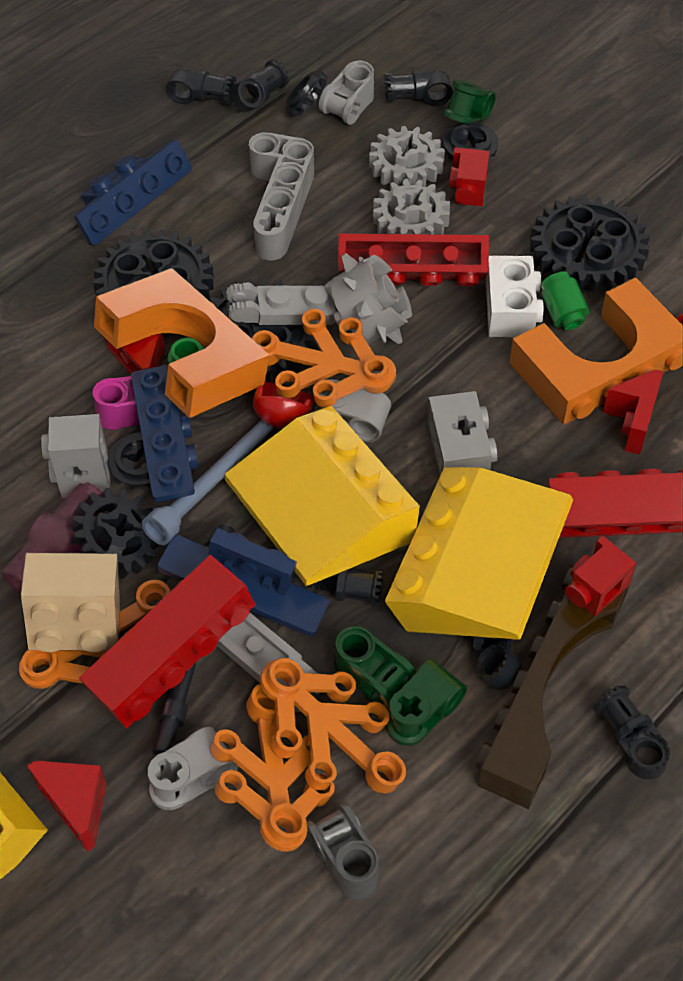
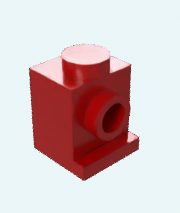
(469, 176)
(600, 577)

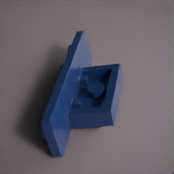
(128, 189)
(164, 436)
(263, 572)

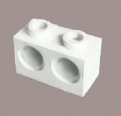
(512, 296)

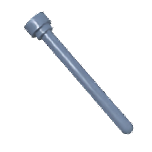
(164, 522)

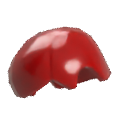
(277, 410)

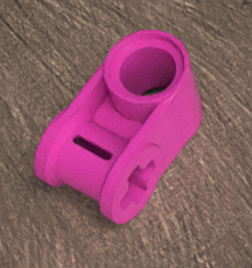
(116, 403)

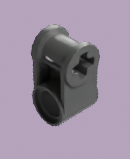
(342, 843)

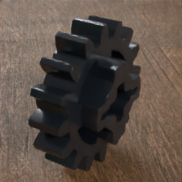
(113, 532)

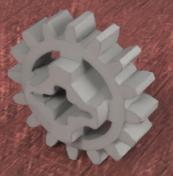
(406, 157)
(411, 210)

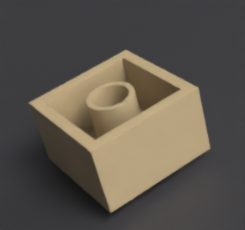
(71, 601)

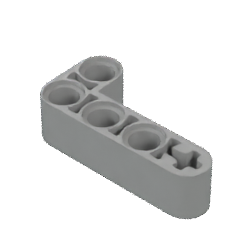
(290, 171)

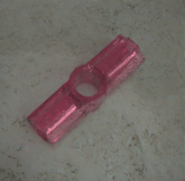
(49, 535)

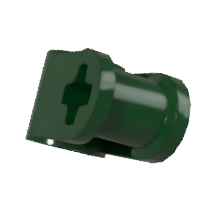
(469, 102)
(376, 673)
(423, 703)

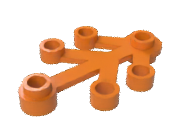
(328, 361)
(58, 661)
(326, 721)
(271, 775)

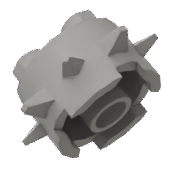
(371, 297)

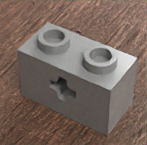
(459, 431)
(76, 452)

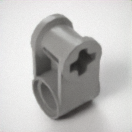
(349, 92)
(362, 412)
(186, 769)

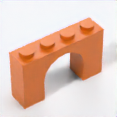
(170, 304)
(578, 386)

